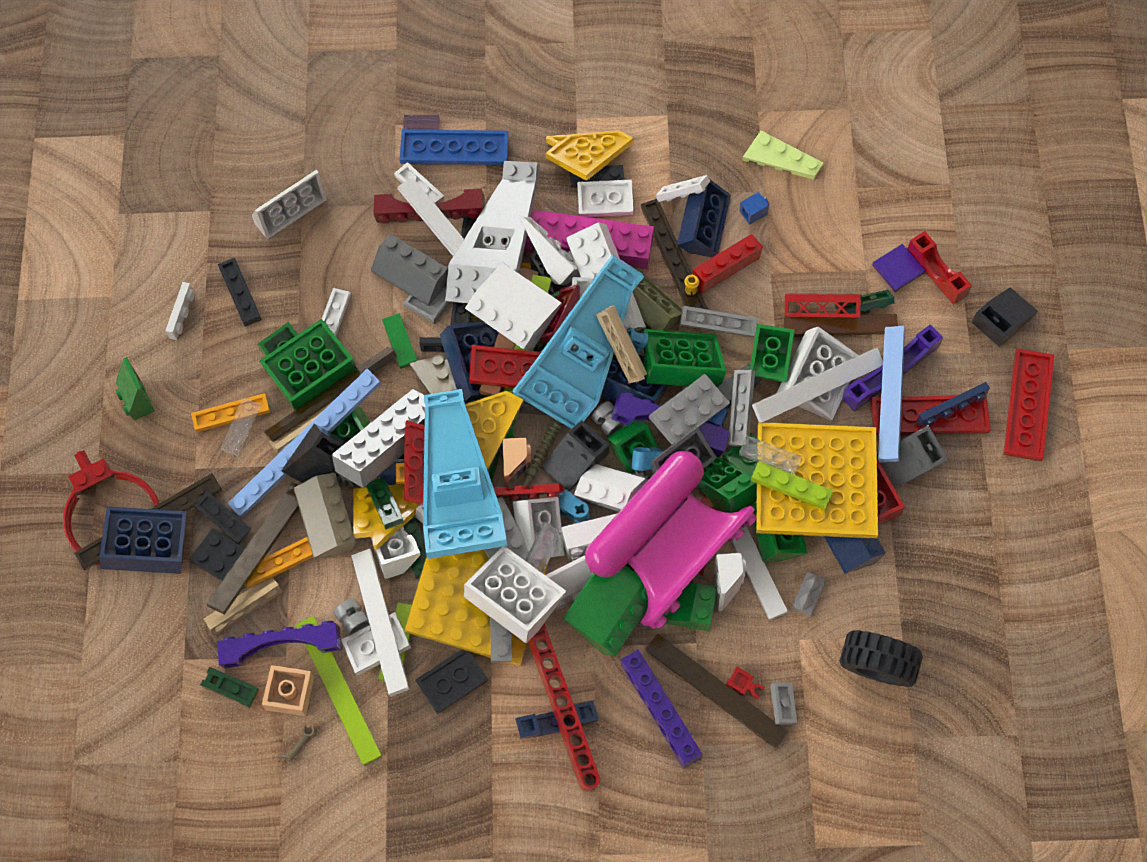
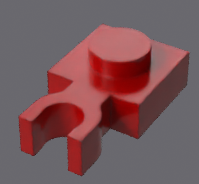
(742, 682)

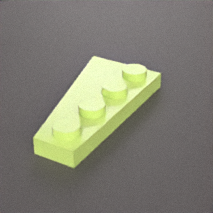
(775, 153)

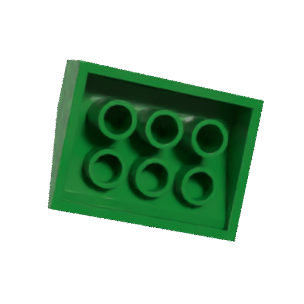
(682, 358)
(308, 364)
(608, 610)

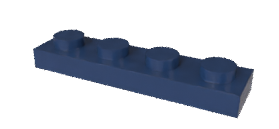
(948, 407)

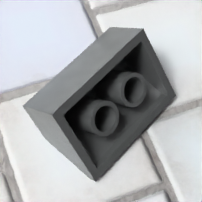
(691, 442)

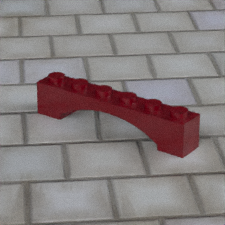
(466, 205)

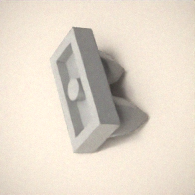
(808, 594)

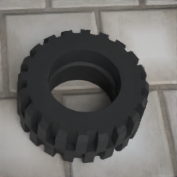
(881, 658)

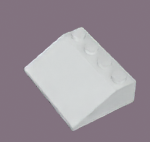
(289, 205)
(514, 306)
(815, 355)
(513, 593)

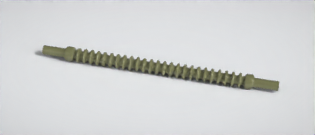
(531, 473)

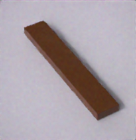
(842, 325)

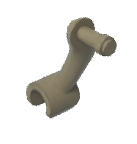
(299, 744)

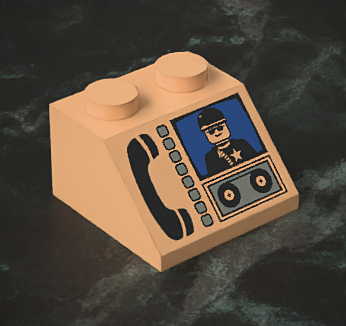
(515, 456)

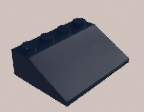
(457, 345)
(617, 383)
(143, 540)

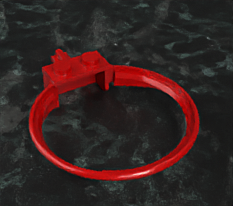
(88, 476)

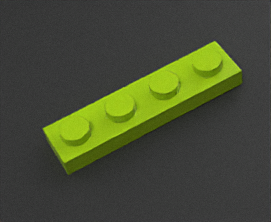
(791, 485)

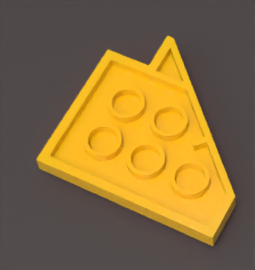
(586, 152)
(492, 420)
(367, 521)

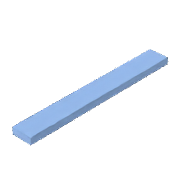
(891, 394)

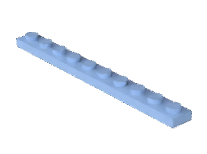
(328, 419)

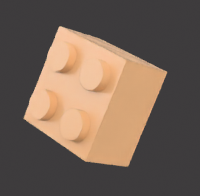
(288, 690)

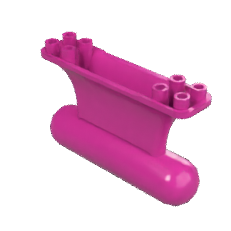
(665, 535)

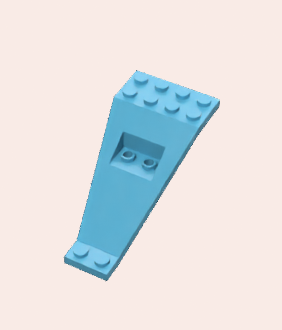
(458, 493)

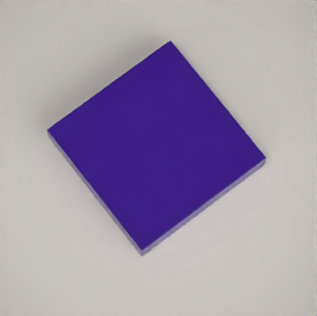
(898, 267)

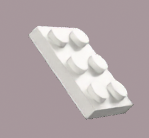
(605, 198)
(362, 648)

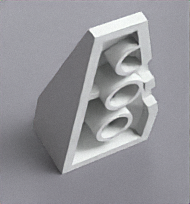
(556, 261)
(397, 554)

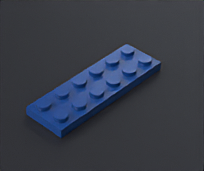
(454, 147)

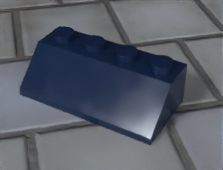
(704, 221)
(855, 552)

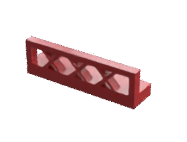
(823, 297)

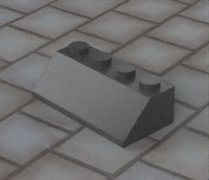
(410, 270)

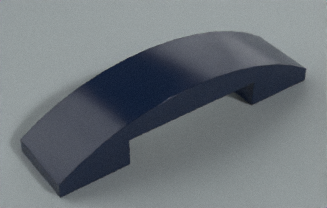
(546, 724)

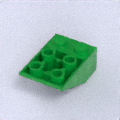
(727, 486)

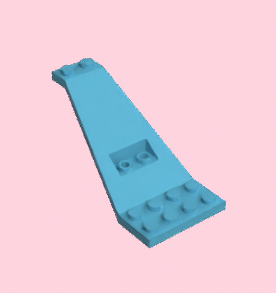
(563, 378)

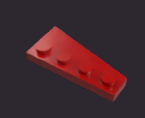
(414, 463)
(517, 492)

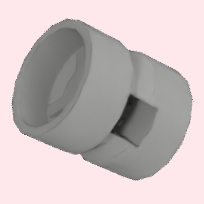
(602, 417)
(351, 616)

